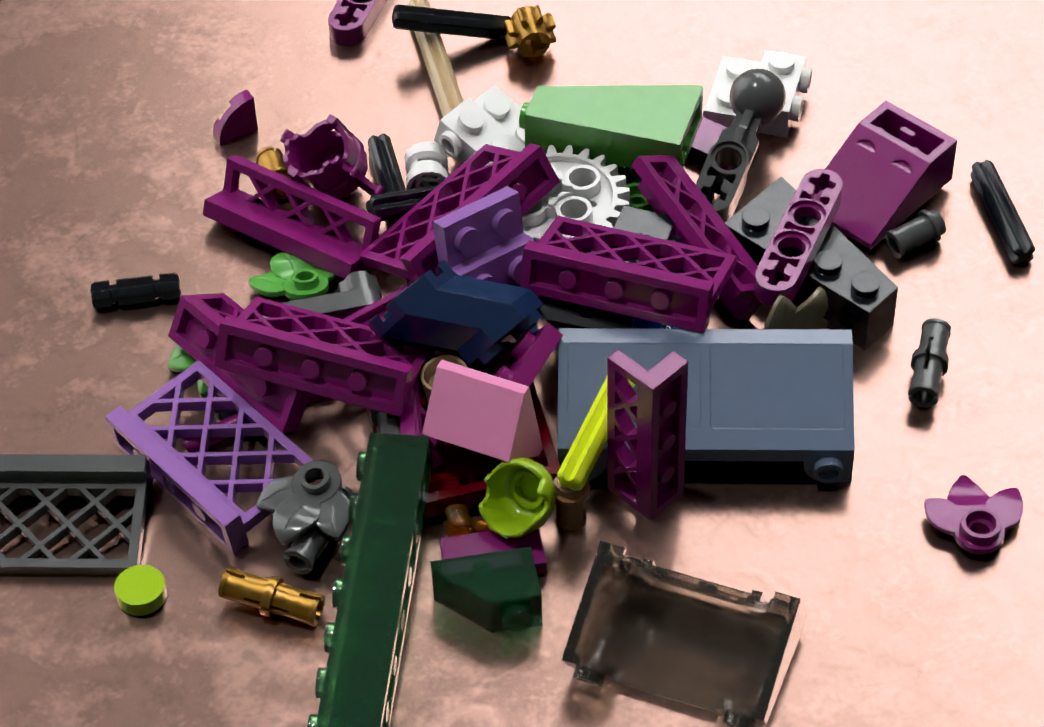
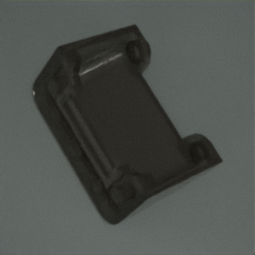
(683, 637)

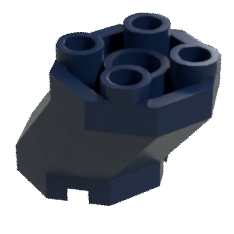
(458, 315)

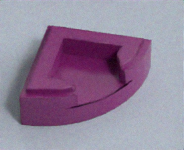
(237, 119)

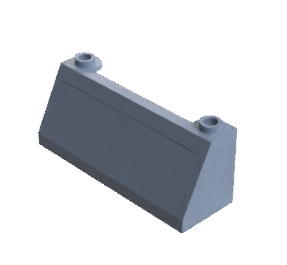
(746, 392)

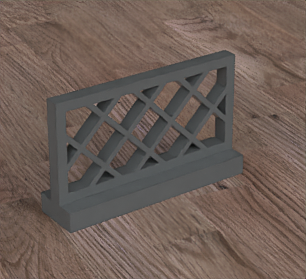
(74, 476)

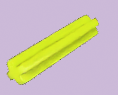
(586, 444)

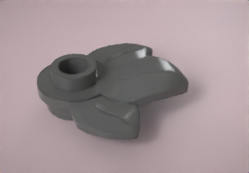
(301, 505)

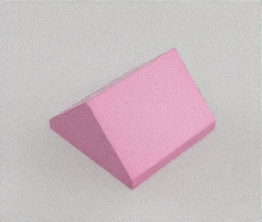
(482, 413)

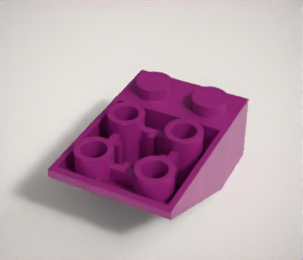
(888, 172)

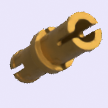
(271, 596)

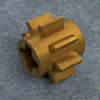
(530, 31)

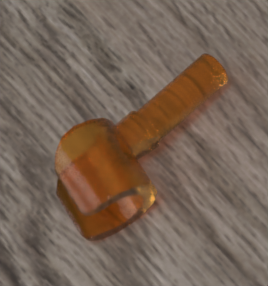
(460, 521)

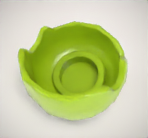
(518, 498)

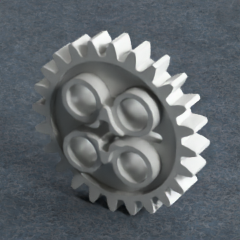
(585, 193)

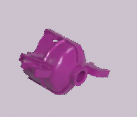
(328, 159)

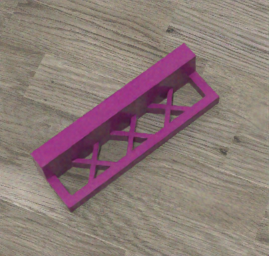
(698, 224)
(284, 229)
(197, 331)
(660, 432)

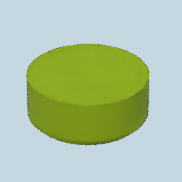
(140, 590)

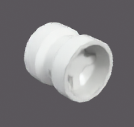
(425, 165)

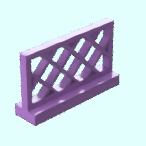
(175, 471)

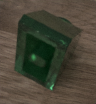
(491, 589)

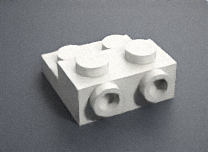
(790, 70)
(486, 120)

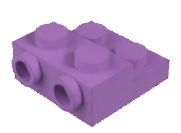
(484, 238)

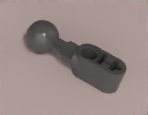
(756, 99)

